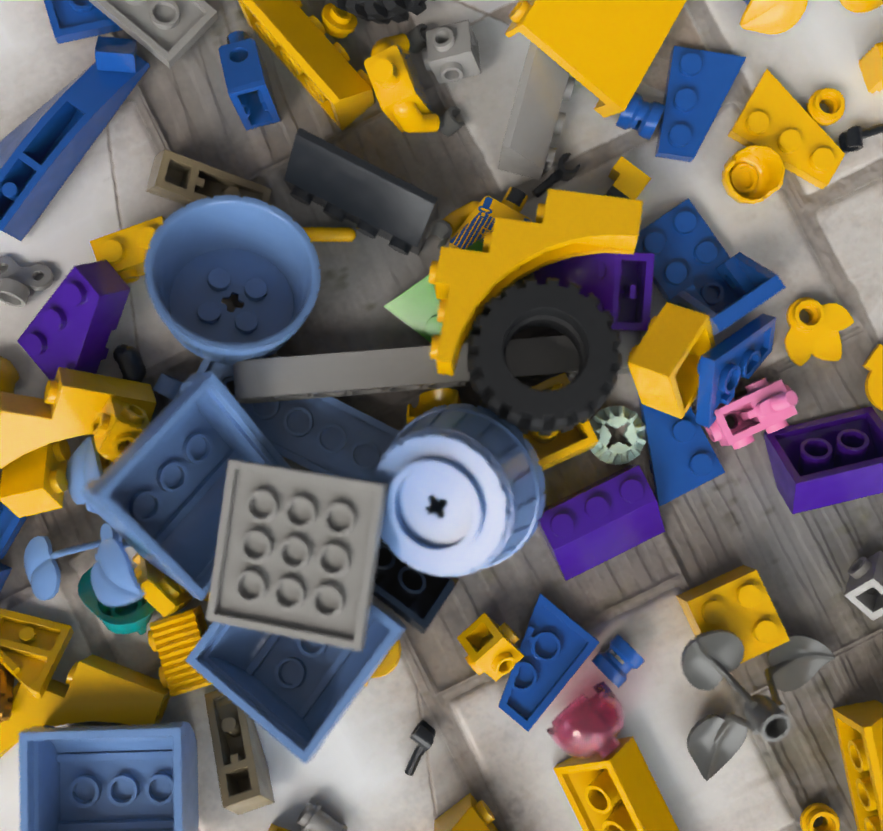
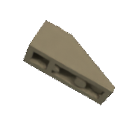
(189, 180)
(238, 756)

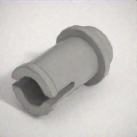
(315, 819)

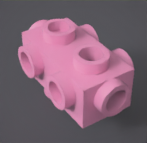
(761, 408)

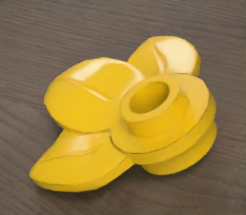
(819, 334)

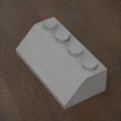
(535, 116)

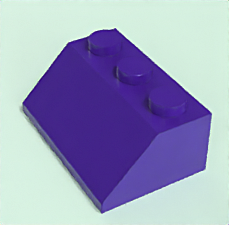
(828, 459)
(601, 521)

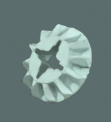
(634, 434)

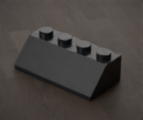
(359, 193)
(409, 592)

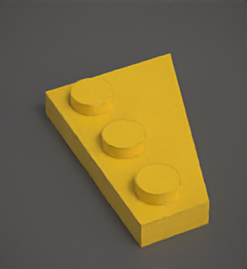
(779, 121)

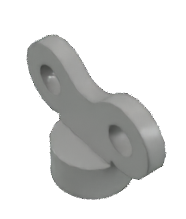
(18, 281)

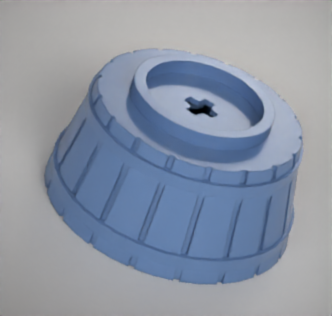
(225, 250)
(481, 472)

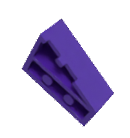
(77, 320)

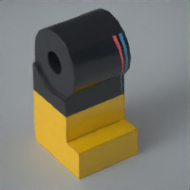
(627, 179)

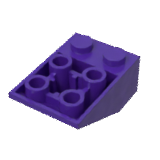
(617, 280)

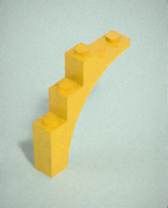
(563, 228)
(65, 411)
(94, 692)

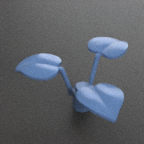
(112, 573)

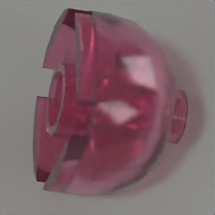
(589, 724)

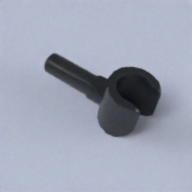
(852, 139)
(559, 173)
(424, 737)

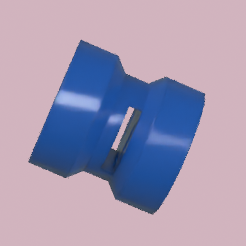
(641, 116)
(612, 667)

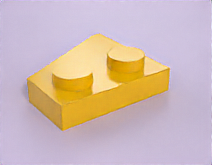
(160, 590)
(32, 648)

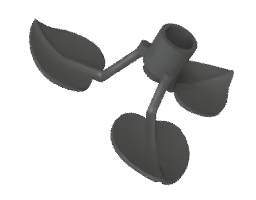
(716, 654)

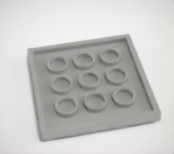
(297, 553)

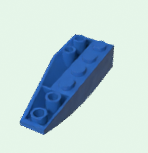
(54, 140)

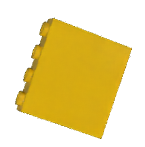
(599, 41)

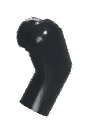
(129, 362)

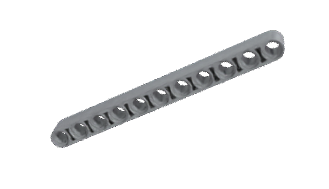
(399, 370)

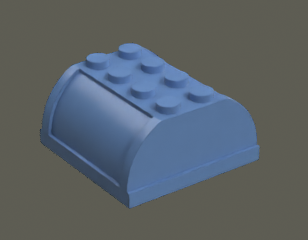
(172, 479)
(292, 683)
(109, 778)

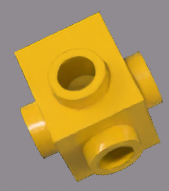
(117, 427)
(490, 647)

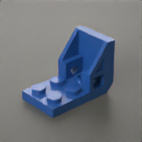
(699, 273)

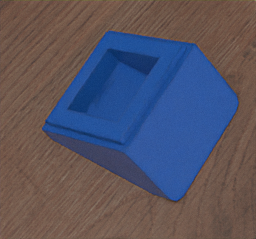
(116, 54)

